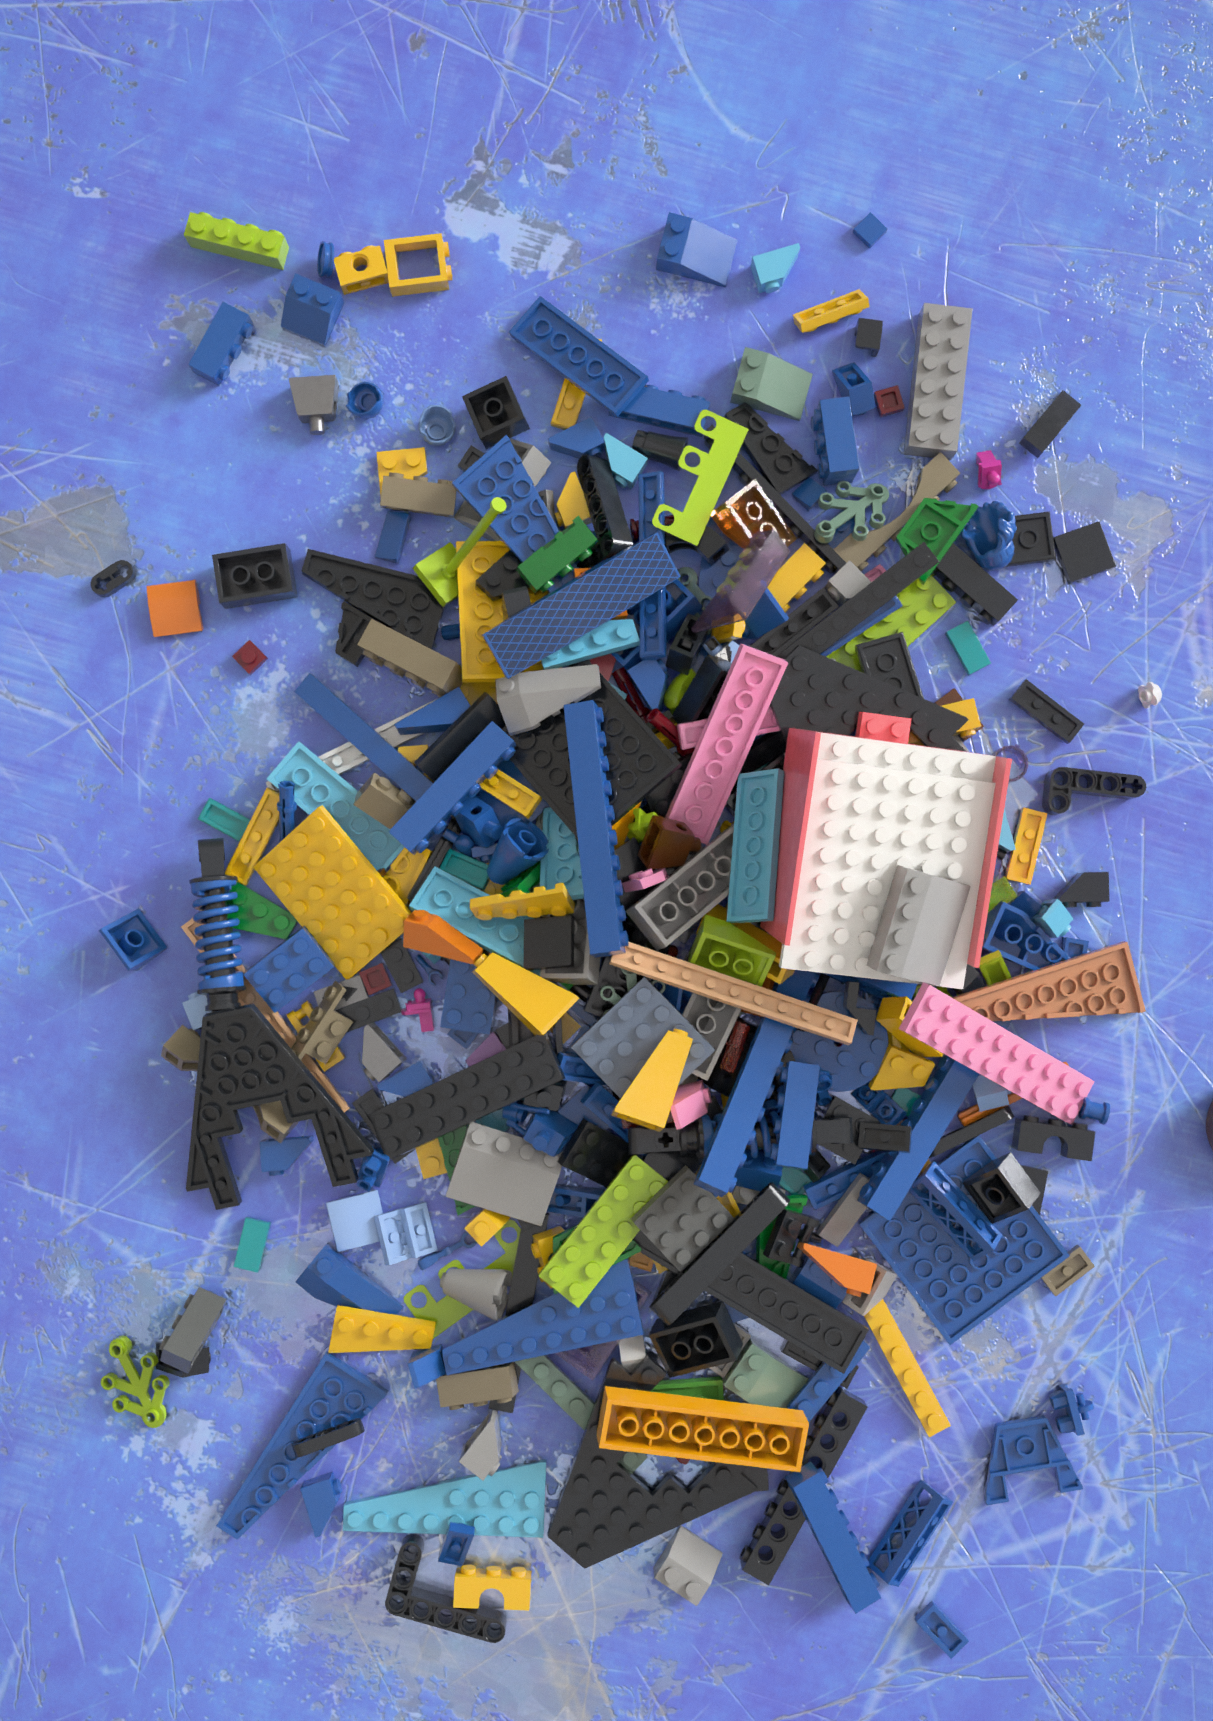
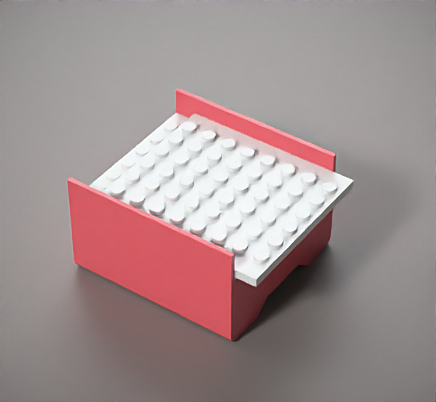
(859, 813)

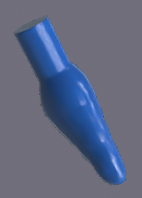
(461, 842)

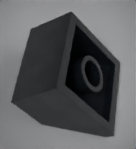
(1002, 1188)

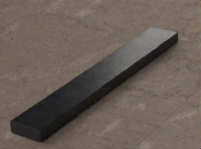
(522, 1290)

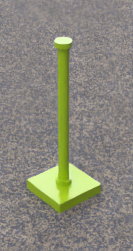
(440, 568)

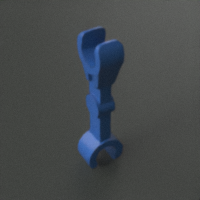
(430, 1259)

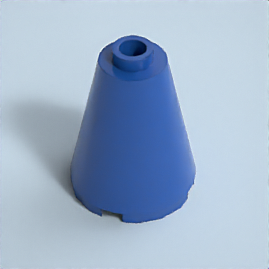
(516, 851)

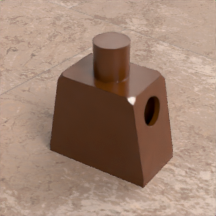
(667, 843)

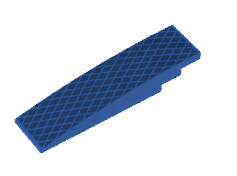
(581, 605)

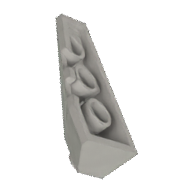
(538, 694)

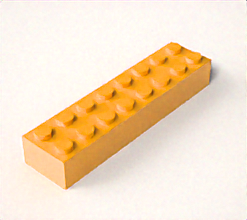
(702, 1429)

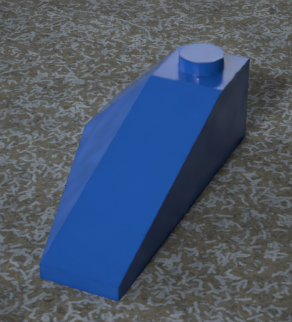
(1019, 939)
(342, 1283)

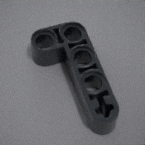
(1094, 786)

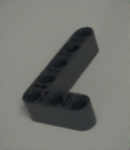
(604, 509)
(436, 1601)

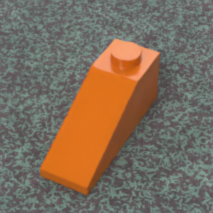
(437, 937)
(845, 1270)

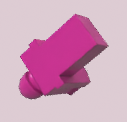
(988, 470)
(423, 1008)

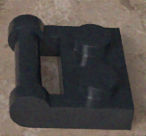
(785, 1234)

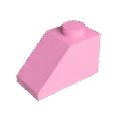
(690, 1103)

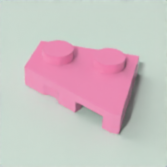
(644, 879)

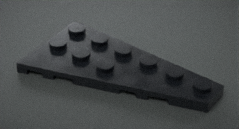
(382, 593)

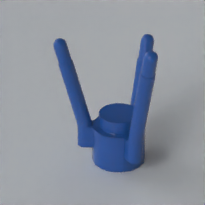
(518, 1112)

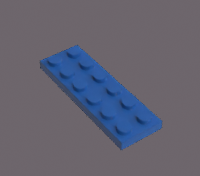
(578, 356)

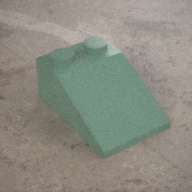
(771, 384)
(763, 1377)

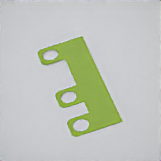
(712, 475)
(448, 1310)

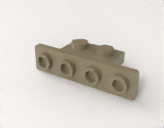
(324, 1028)

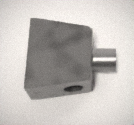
(315, 400)

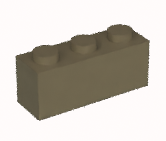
(418, 495)
(383, 800)
(478, 1386)

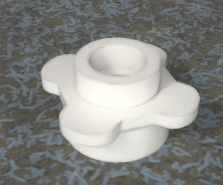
(1149, 694)

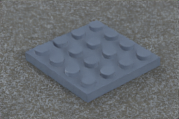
(630, 1033)

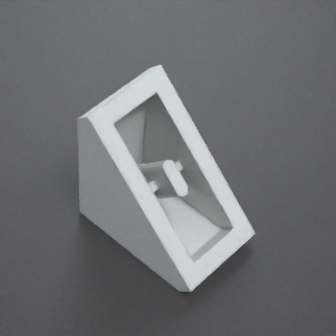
(632, 1351)

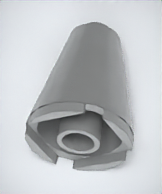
(479, 1289)

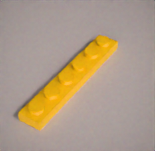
(906, 1369)

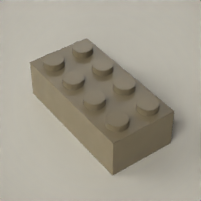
(410, 659)

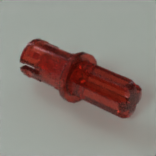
(734, 1047)

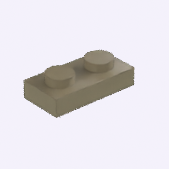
(1068, 1271)

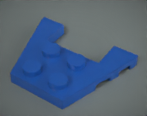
(1025, 1447)

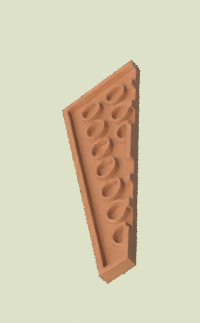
(1076, 987)

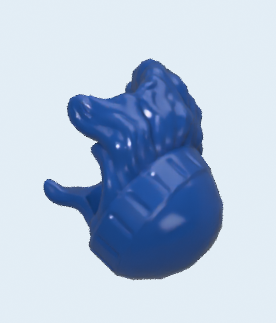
(991, 535)

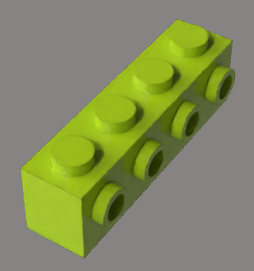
(236, 240)

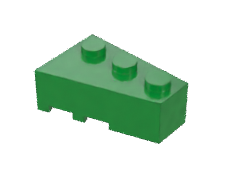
(557, 556)

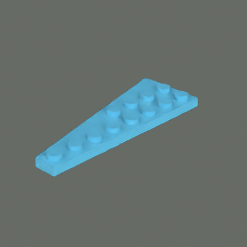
(500, 1505)

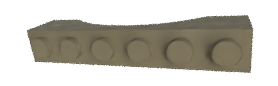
(932, 480)
(183, 1053)

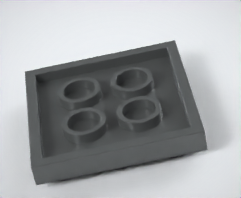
(682, 1219)

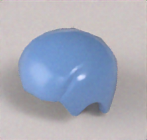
(436, 425)

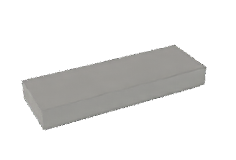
(844, 1213)

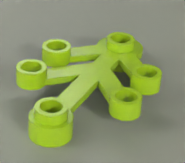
(138, 1385)

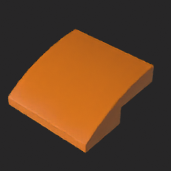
(174, 608)

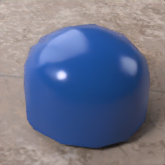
(365, 400)

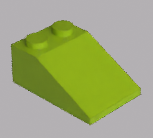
(730, 951)

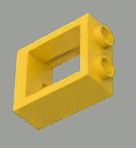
(423, 284)

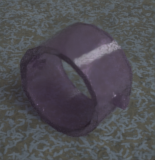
(1021, 756)

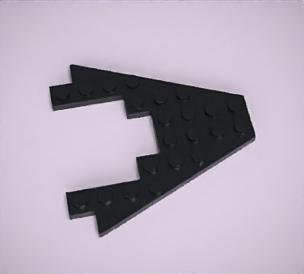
(829, 696)
(250, 1065)
(610, 1509)

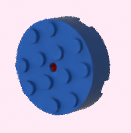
(848, 1064)

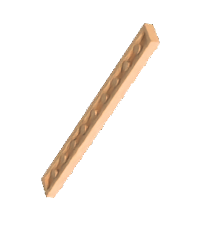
(736, 993)
(251, 996)

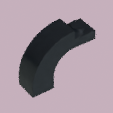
(710, 546)

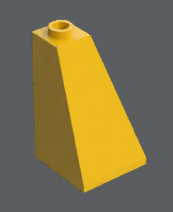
(525, 994)
(654, 1088)

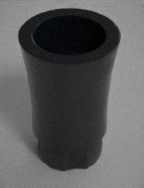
(660, 447)

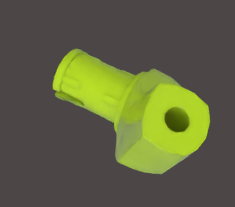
(677, 690)

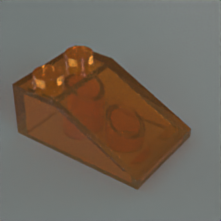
(749, 512)

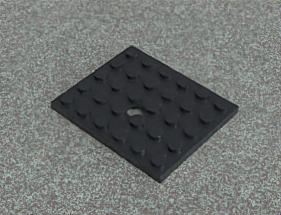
(634, 756)

